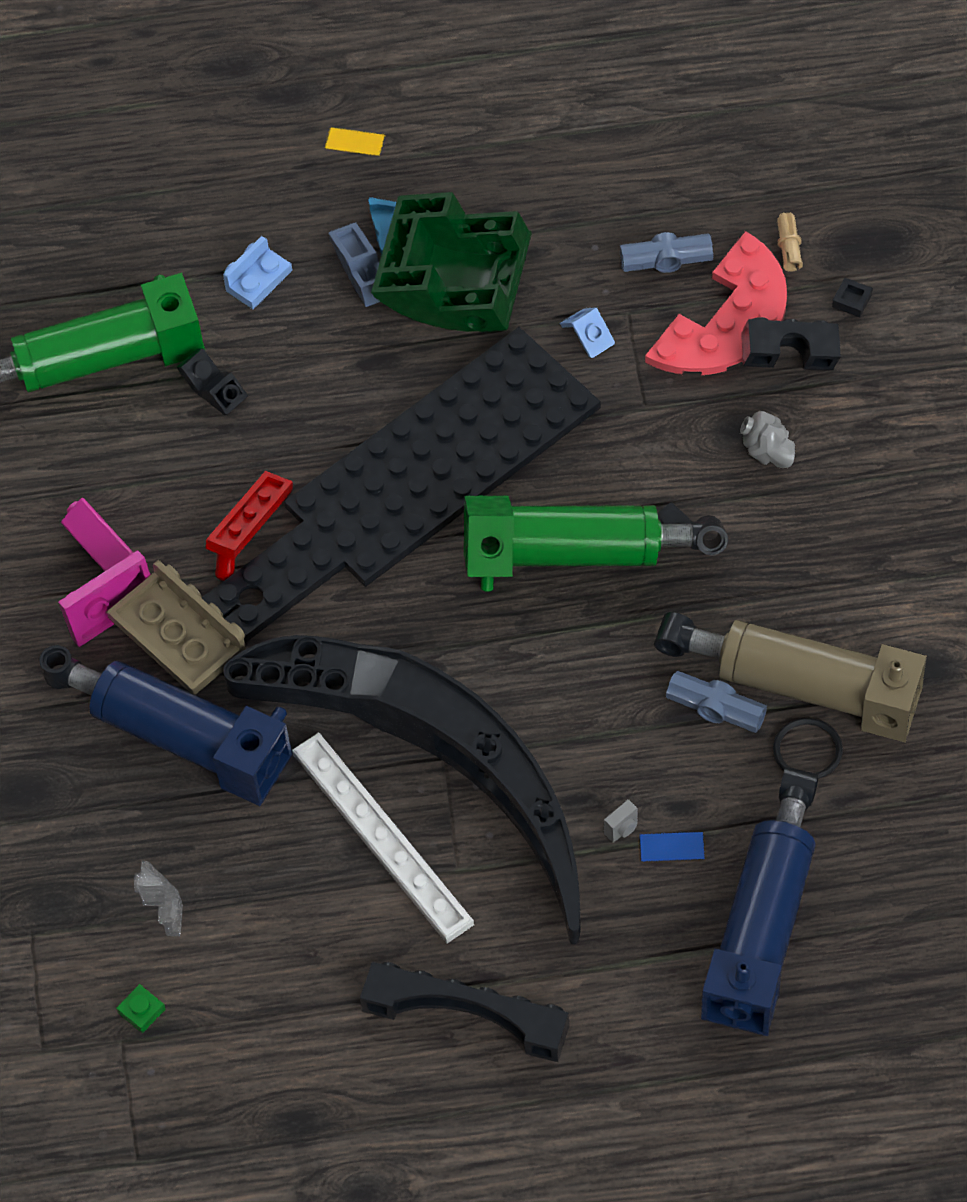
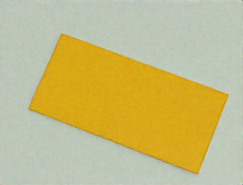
(354, 141)

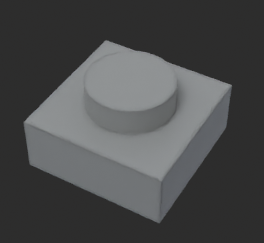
(621, 821)

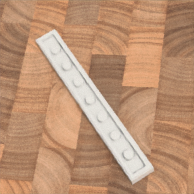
(383, 838)

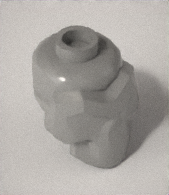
(767, 440)

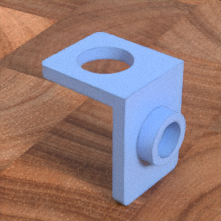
(590, 330)

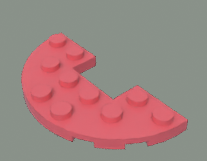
(757, 292)

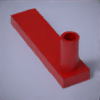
(246, 520)

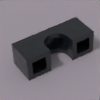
(815, 341)

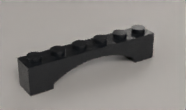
(395, 990)

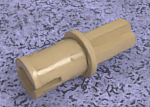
(789, 242)

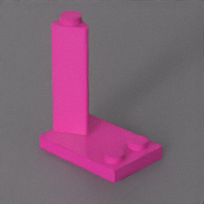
(124, 570)

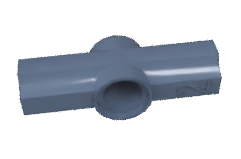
(666, 252)
(716, 701)

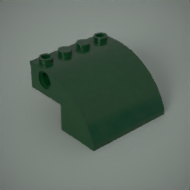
(451, 264)

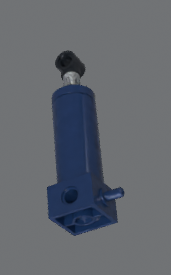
(242, 749)
(747, 968)

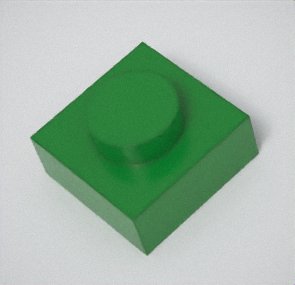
(141, 1008)

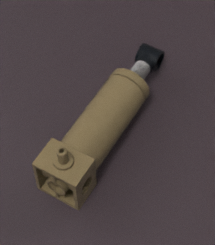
(876, 688)

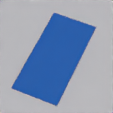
(672, 846)

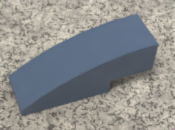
(357, 259)

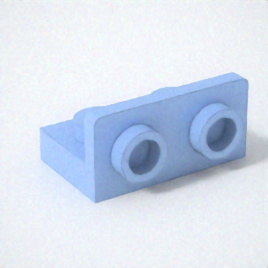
(255, 273)

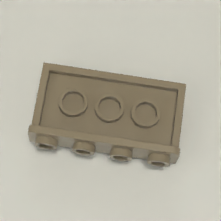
(178, 628)

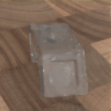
(158, 891)

